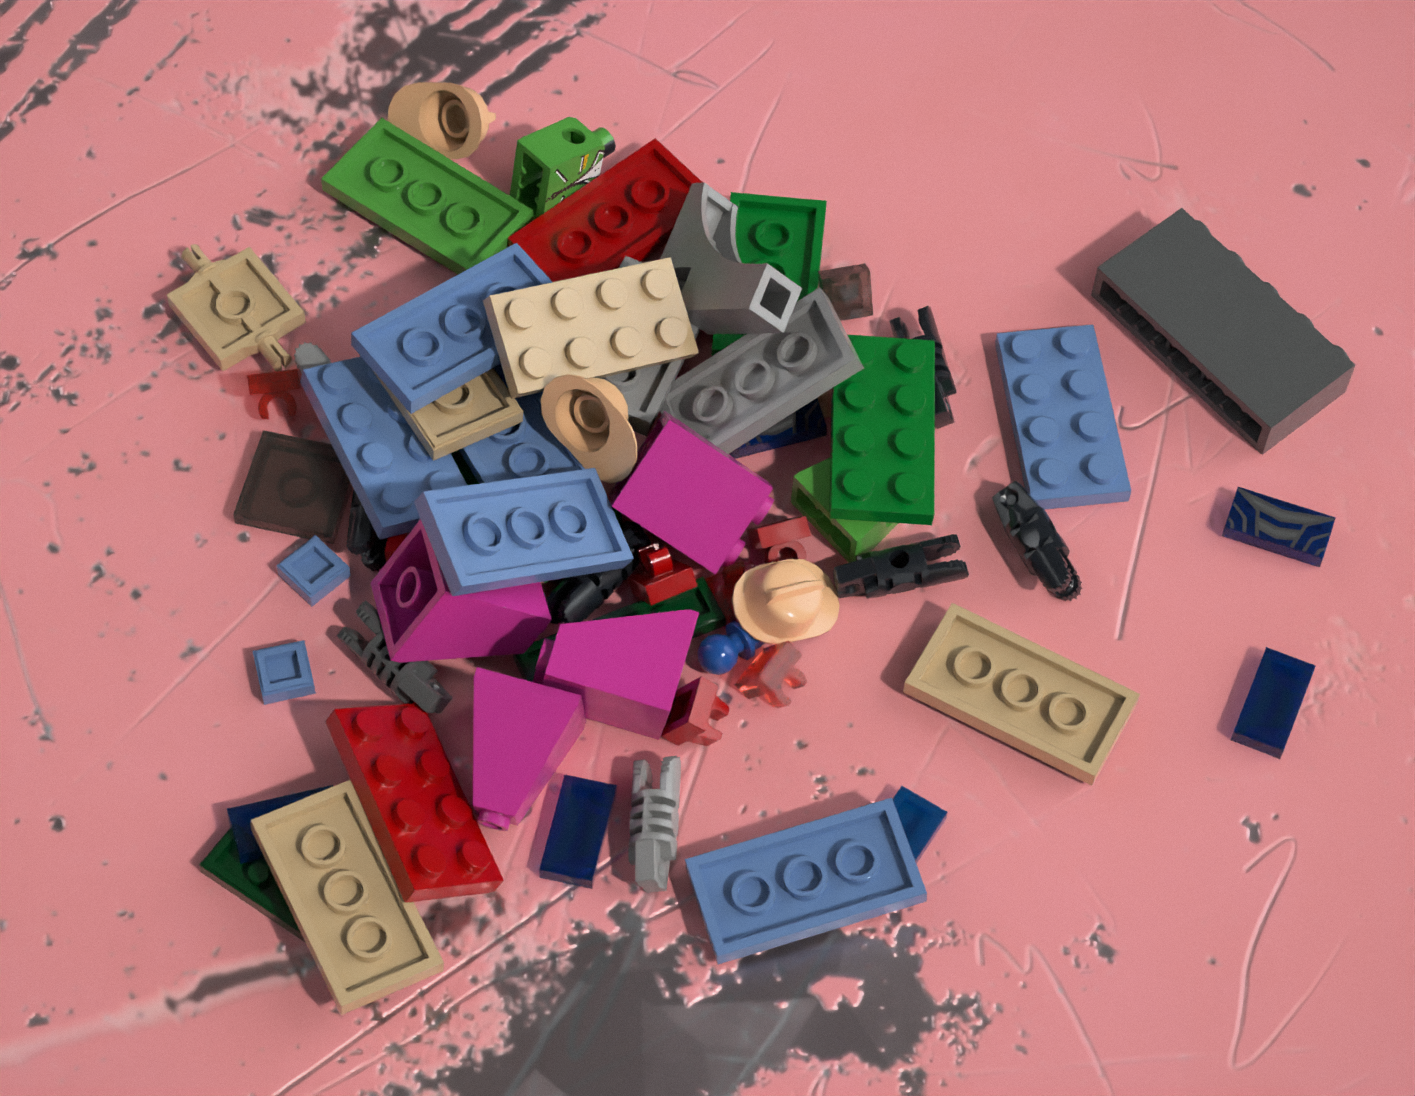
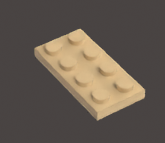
(590, 326)
(1021, 693)
(345, 897)

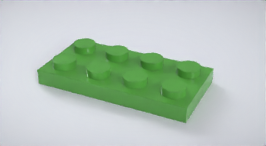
(425, 198)

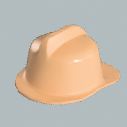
(442, 116)
(592, 424)
(785, 601)

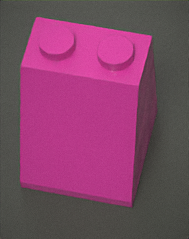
(692, 494)
(430, 624)
(621, 667)

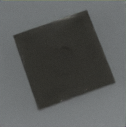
(294, 488)

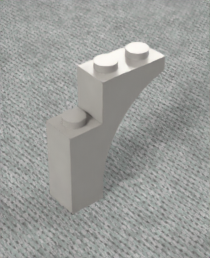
(719, 288)

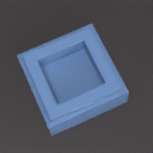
(313, 570)
(284, 672)

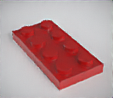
(611, 217)
(413, 802)

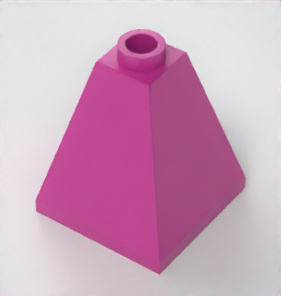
(518, 743)

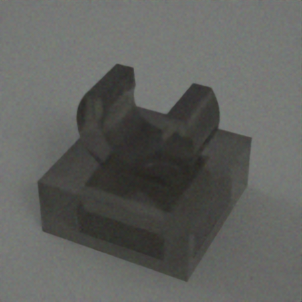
(848, 290)

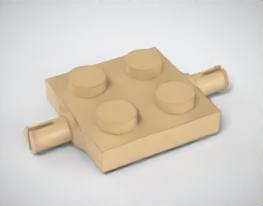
(236, 308)

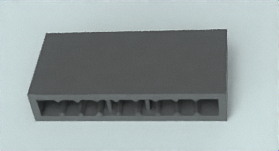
(1222, 330)

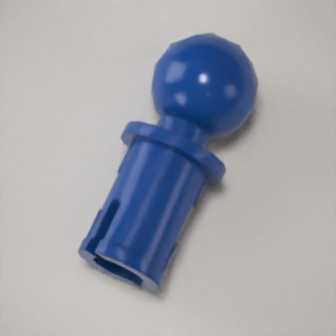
(720, 652)

